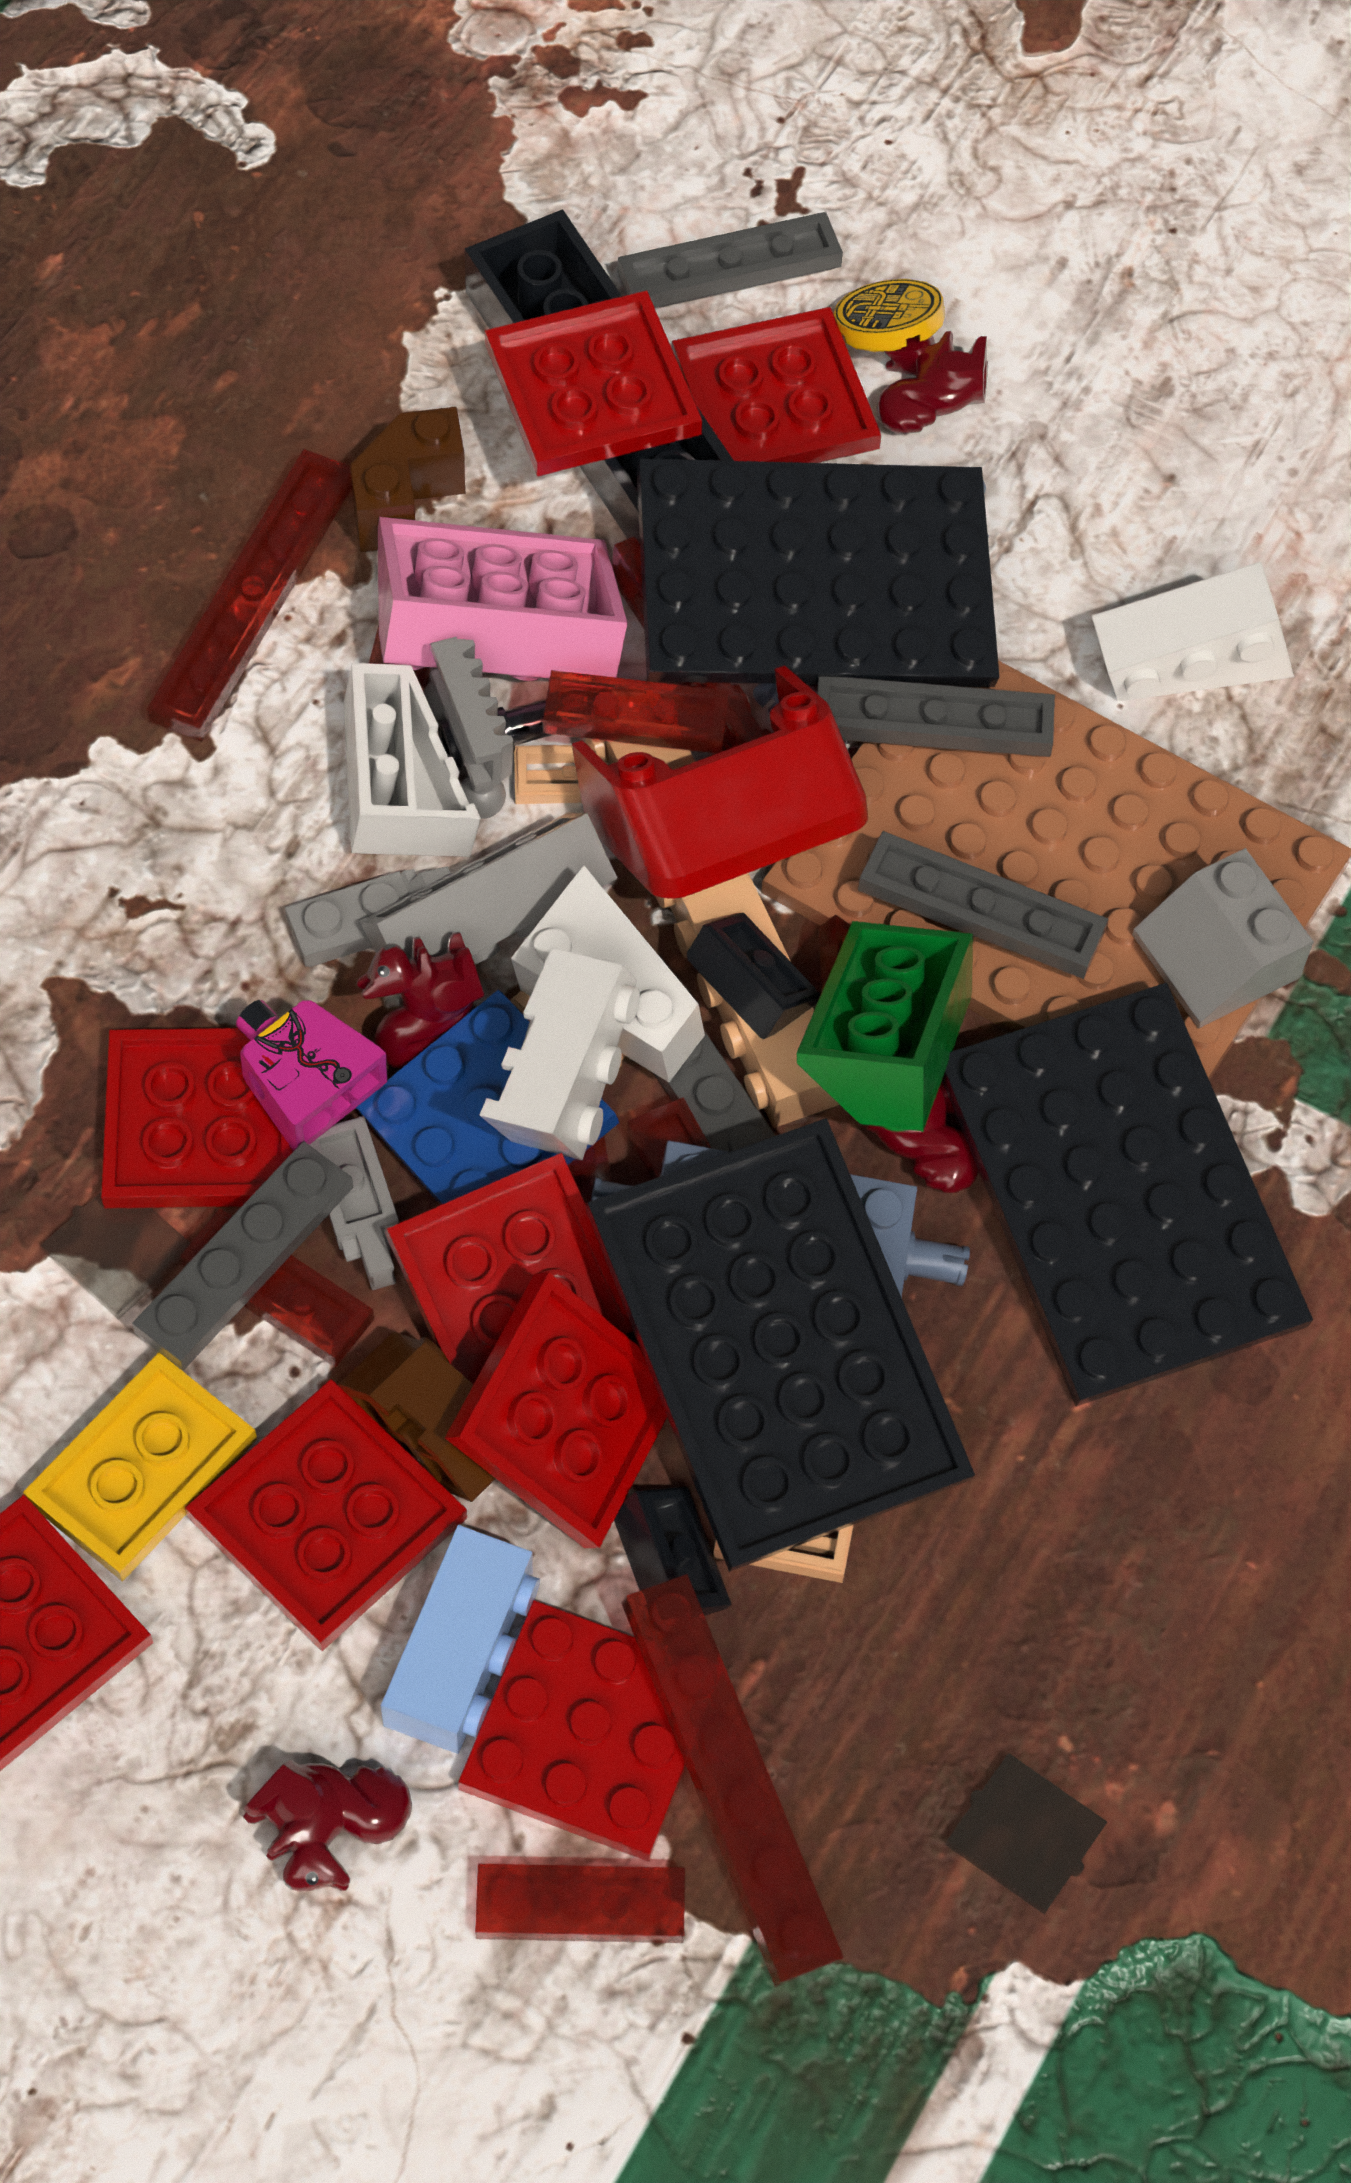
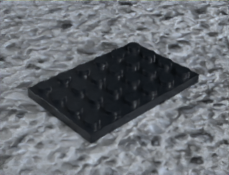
(815, 572)
(1123, 1194)
(778, 1343)

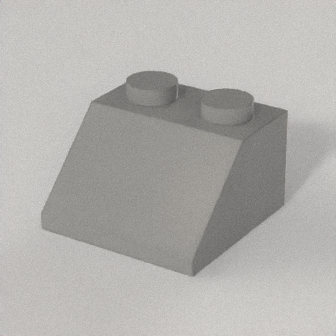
(1224, 939)

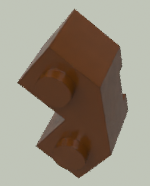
(408, 461)
(415, 1400)

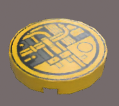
(888, 313)

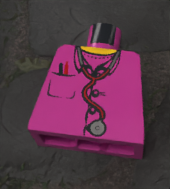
(307, 1067)

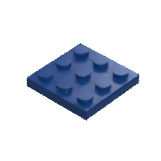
(435, 1103)

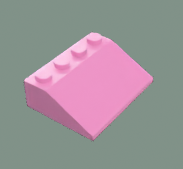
(517, 594)

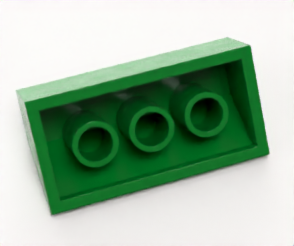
(889, 1021)

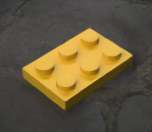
(140, 1466)

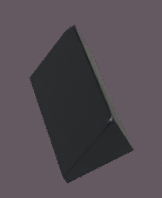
(751, 974)
(668, 1541)

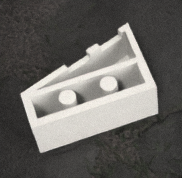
(1195, 637)
(398, 773)
(592, 925)
(565, 1054)

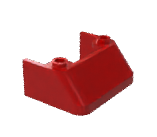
(729, 809)

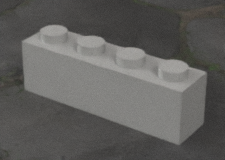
(496, 893)

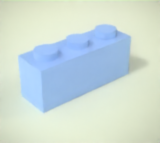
(460, 1640)

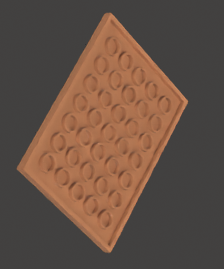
(1093, 825)

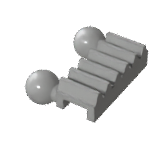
(464, 699)

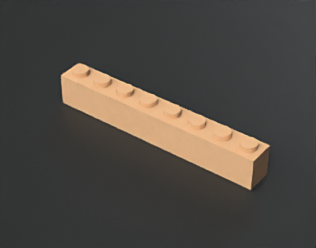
(773, 1075)

